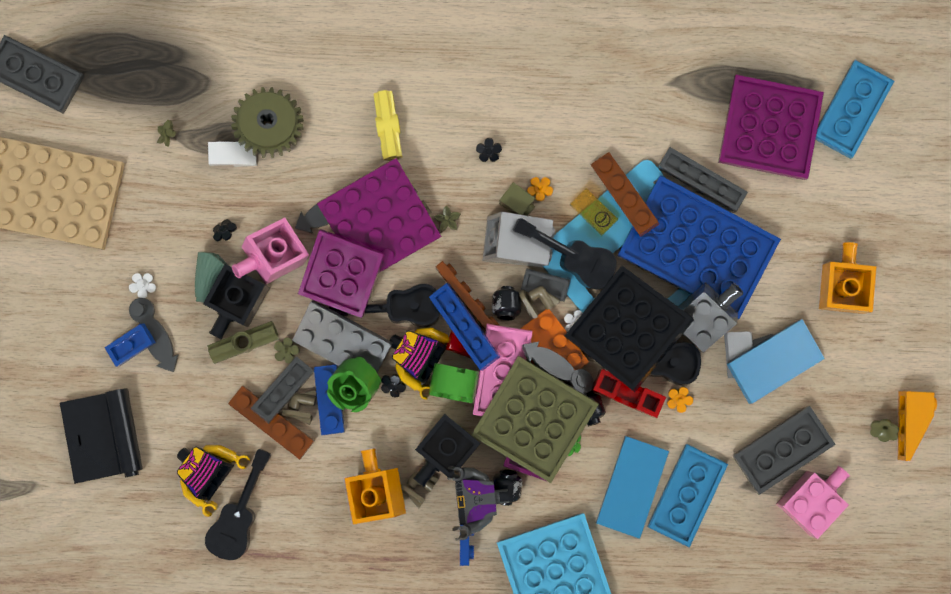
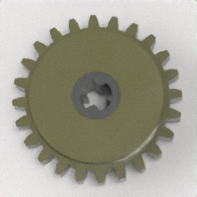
(267, 137)

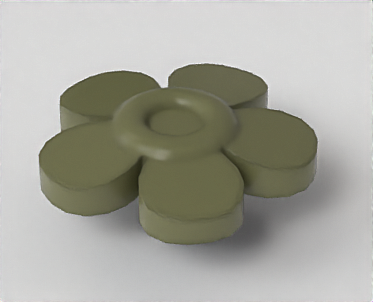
(286, 350)

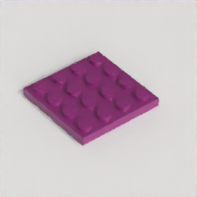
(771, 127)
(381, 214)

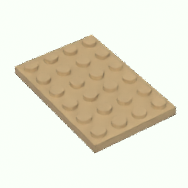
(57, 193)

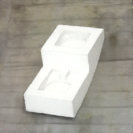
(230, 154)

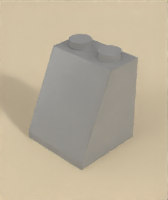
(509, 247)

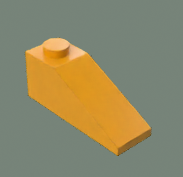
(914, 418)

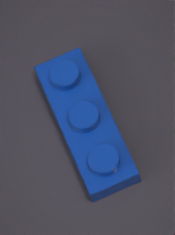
(330, 416)

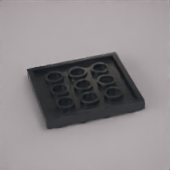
(629, 328)

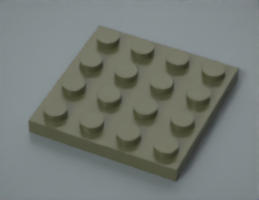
(535, 419)

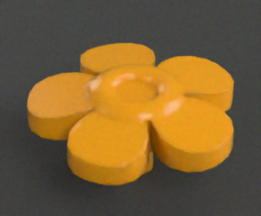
(539, 188)
(679, 399)

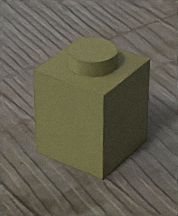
(517, 200)

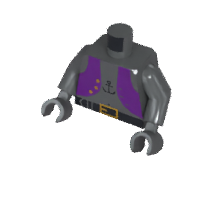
(475, 500)

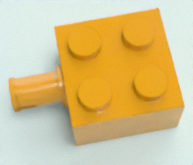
(847, 284)
(375, 492)

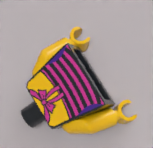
(417, 355)
(204, 472)

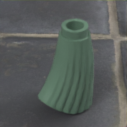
(206, 273)

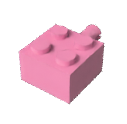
(272, 252)
(815, 501)

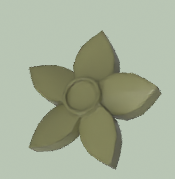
(166, 132)
(447, 219)

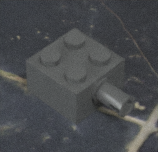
(711, 314)

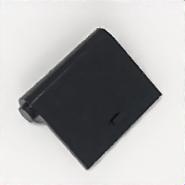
(101, 436)

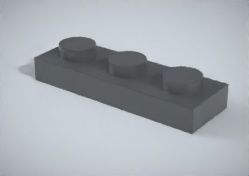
(282, 390)

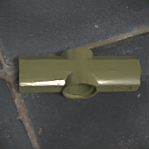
(230, 346)

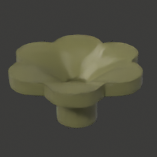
(884, 430)

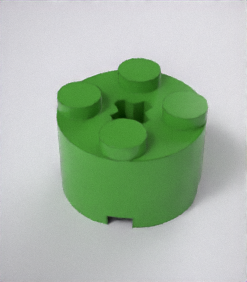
(454, 383)
(353, 384)

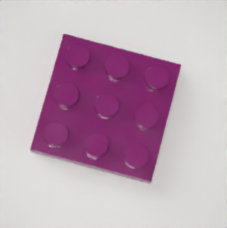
(341, 273)

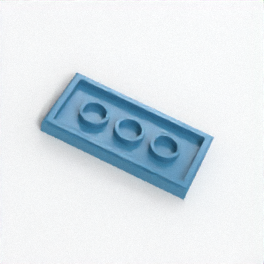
(853, 109)
(775, 361)
(632, 487)
(687, 495)

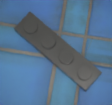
(702, 179)

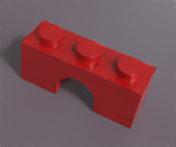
(642, 400)

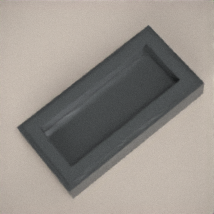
(553, 284)

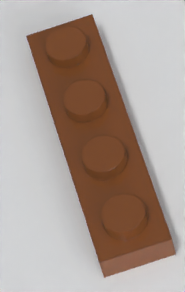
(624, 194)
(462, 291)
(278, 429)

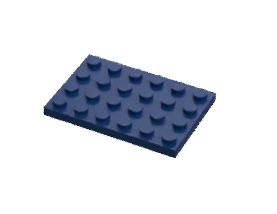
(699, 244)

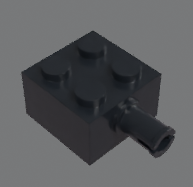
(234, 300)
(444, 447)

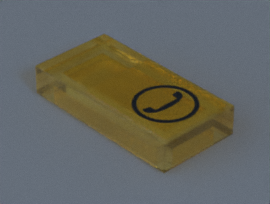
(594, 212)

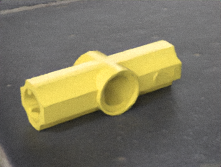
(387, 125)

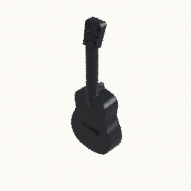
(589, 265)
(407, 306)
(679, 365)
(231, 533)

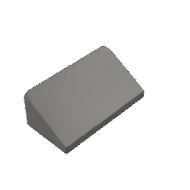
(735, 345)

